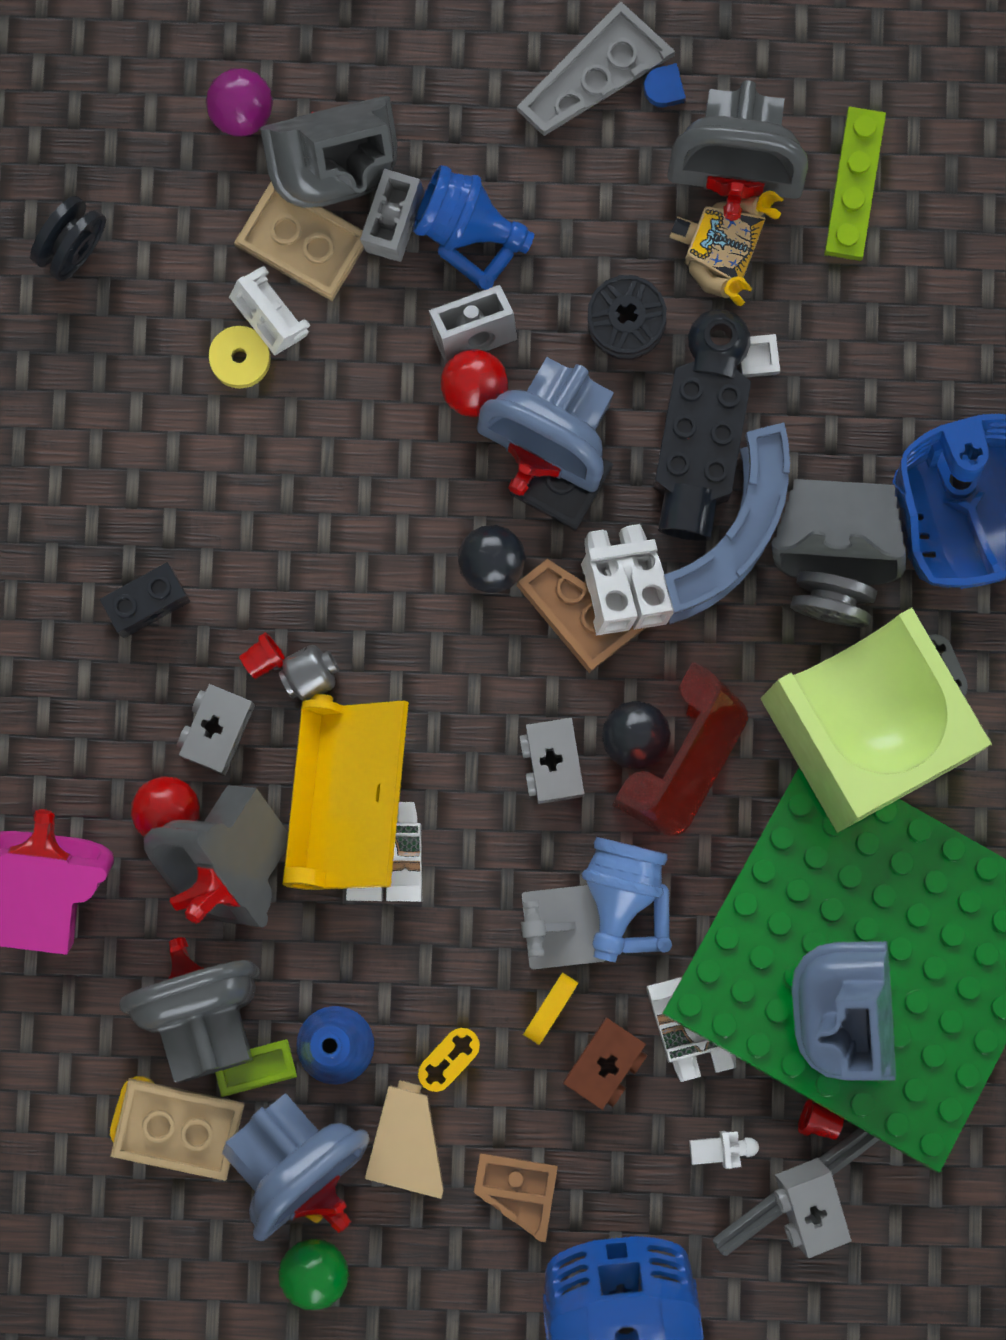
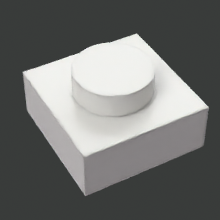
(761, 357)

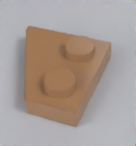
(518, 1190)

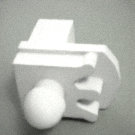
(722, 1149)

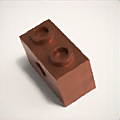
(607, 1041)

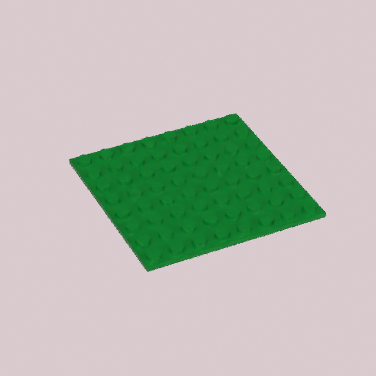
(875, 881)

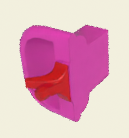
(44, 882)

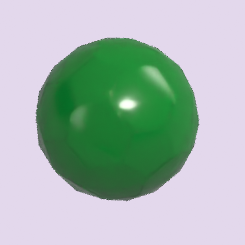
(313, 1274)

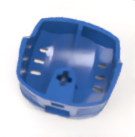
(962, 525)
(657, 1313)

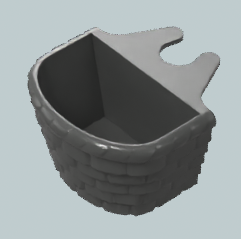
(841, 532)

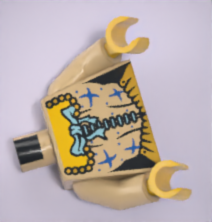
(723, 247)

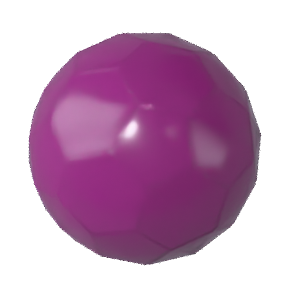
(239, 102)

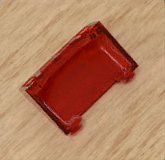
(674, 801)

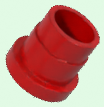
(262, 656)
(819, 1121)

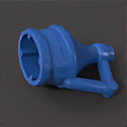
(460, 213)

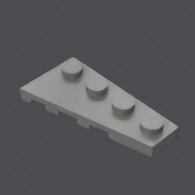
(600, 65)

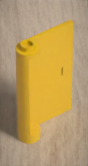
(345, 794)

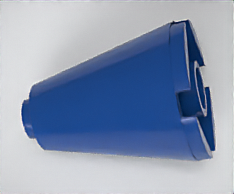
(353, 1041)

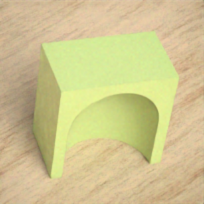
(875, 721)

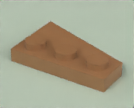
(570, 613)

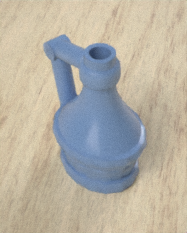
(622, 884)

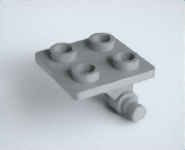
(560, 926)

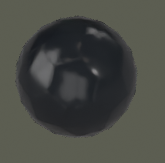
(491, 559)
(636, 735)

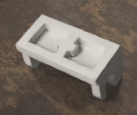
(267, 312)

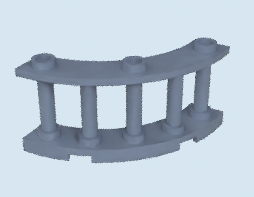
(730, 561)

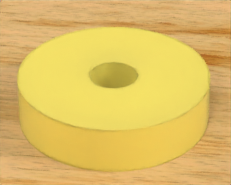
(236, 340)

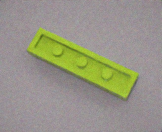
(855, 183)

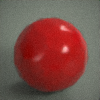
(471, 380)
(163, 801)

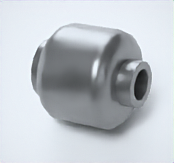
(308, 673)

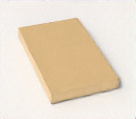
(302, 242)
(176, 1129)

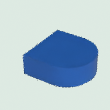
(664, 86)

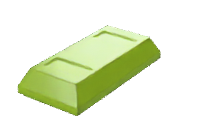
(270, 1065)

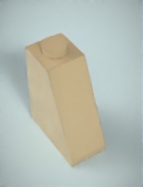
(406, 1143)

